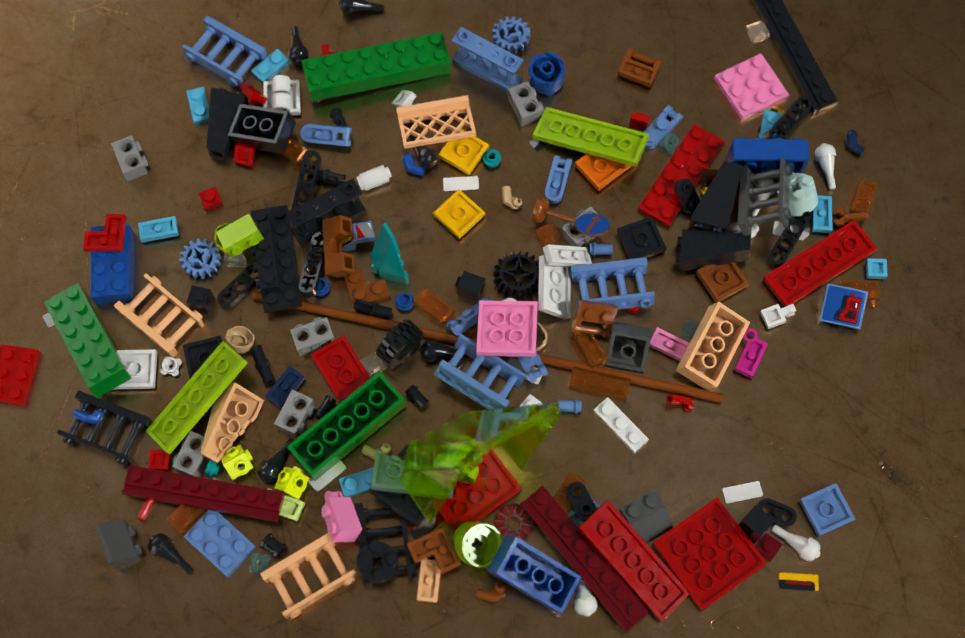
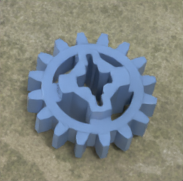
(511, 35)
(207, 252)

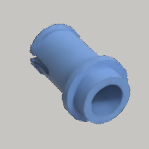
(600, 249)
(570, 405)

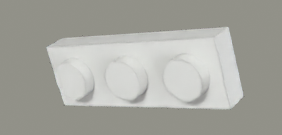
(566, 255)
(620, 425)

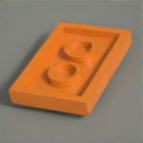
(600, 170)

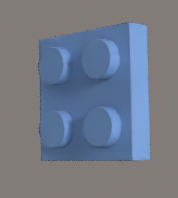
(827, 509)

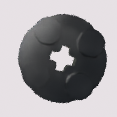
(365, 563)

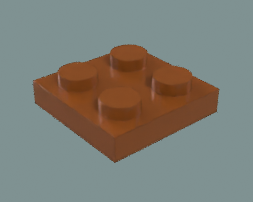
(722, 280)

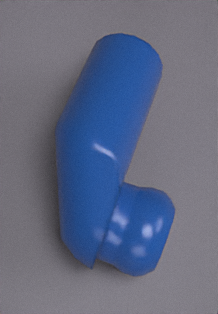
(410, 166)
(86, 417)

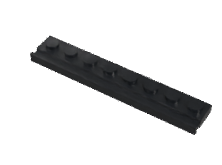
(796, 54)

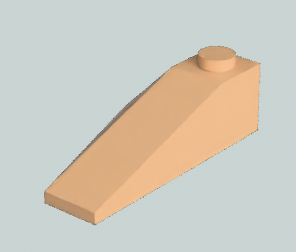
(228, 419)

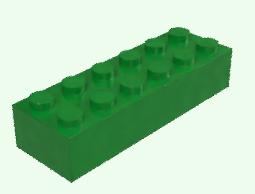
(87, 340)
(346, 426)

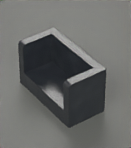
(755, 524)

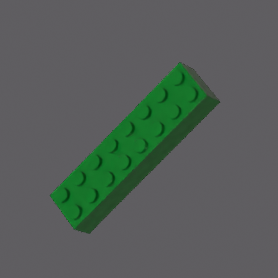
(376, 66)

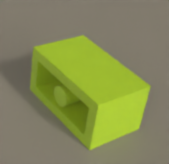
(239, 235)

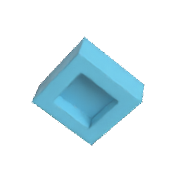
(876, 268)

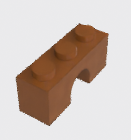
(335, 232)

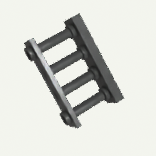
(748, 192)

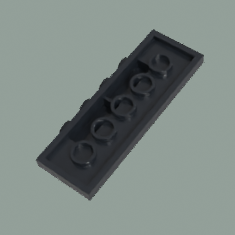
(276, 260)

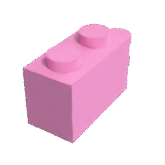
(340, 517)

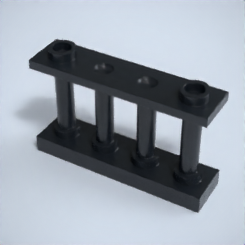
(309, 216)
(121, 415)
(366, 534)

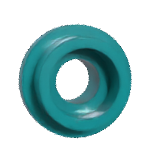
(491, 162)
(212, 468)

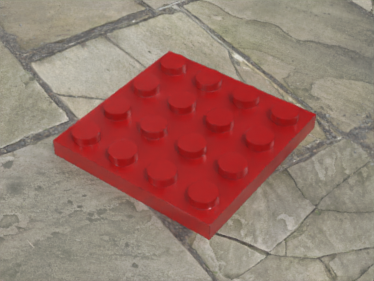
(477, 500)
(709, 553)

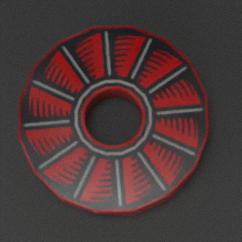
(513, 511)

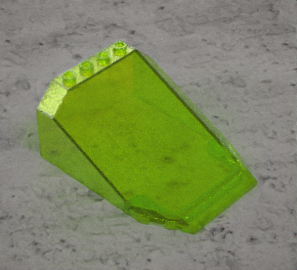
(445, 456)

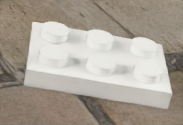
(554, 289)
(141, 367)

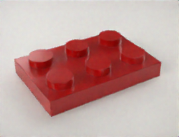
(340, 367)
(16, 373)

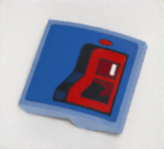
(844, 306)

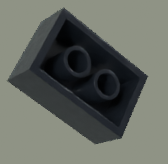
(262, 128)

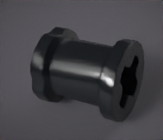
(273, 546)

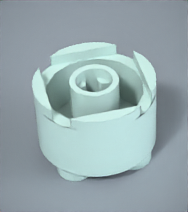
(802, 194)

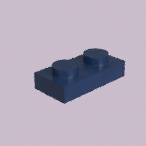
(281, 389)

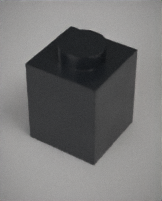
(470, 285)
(200, 299)

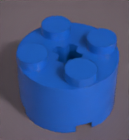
(546, 73)

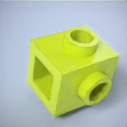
(237, 461)
(292, 482)

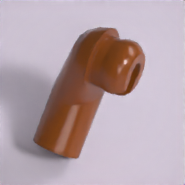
(492, 595)

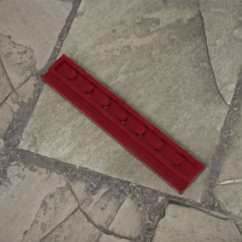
(203, 493)
(584, 559)

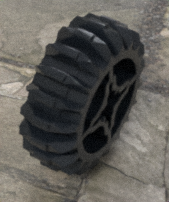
(526, 275)

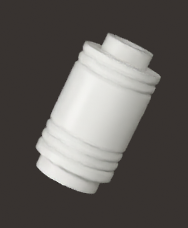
(374, 177)

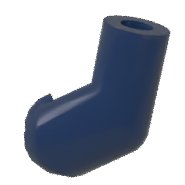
(851, 142)

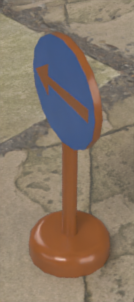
(587, 224)

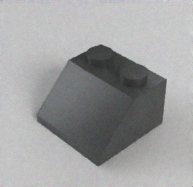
(628, 346)
(647, 516)
(119, 544)

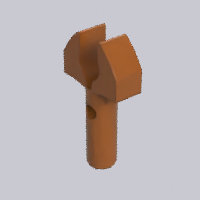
(847, 216)

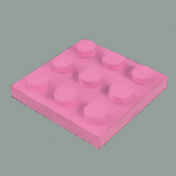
(751, 87)
(507, 328)

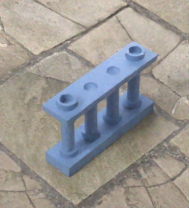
(226, 36)
(486, 60)
(618, 270)
(470, 387)

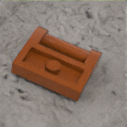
(637, 71)
(596, 313)

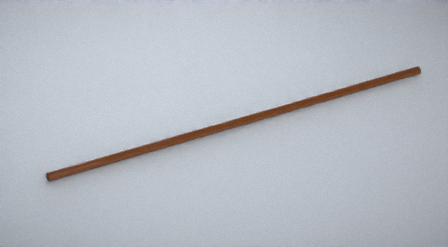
(546, 359)

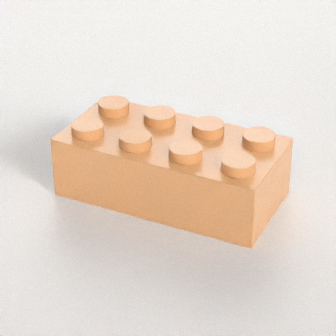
(713, 346)

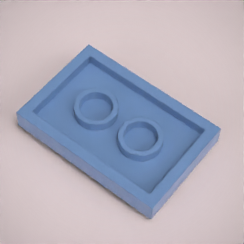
(220, 542)

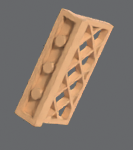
(433, 111)

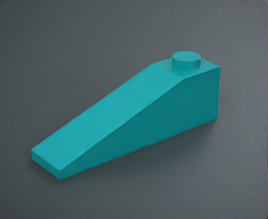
(386, 258)

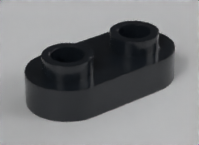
(687, 197)
(580, 501)
(776, 511)

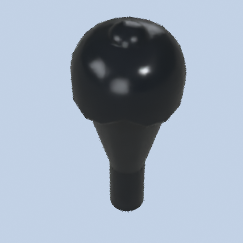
(351, 6)
(297, 50)
(426, 157)
(434, 351)
(269, 469)
(161, 546)

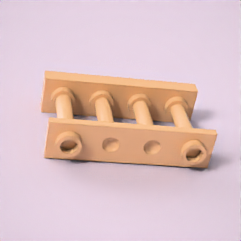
(155, 333)
(291, 565)

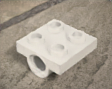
(283, 94)

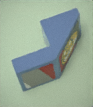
(361, 233)

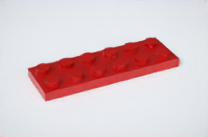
(691, 157)
(819, 263)
(633, 560)

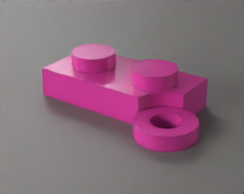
(751, 354)

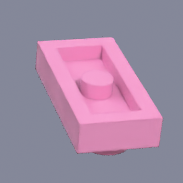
(668, 344)

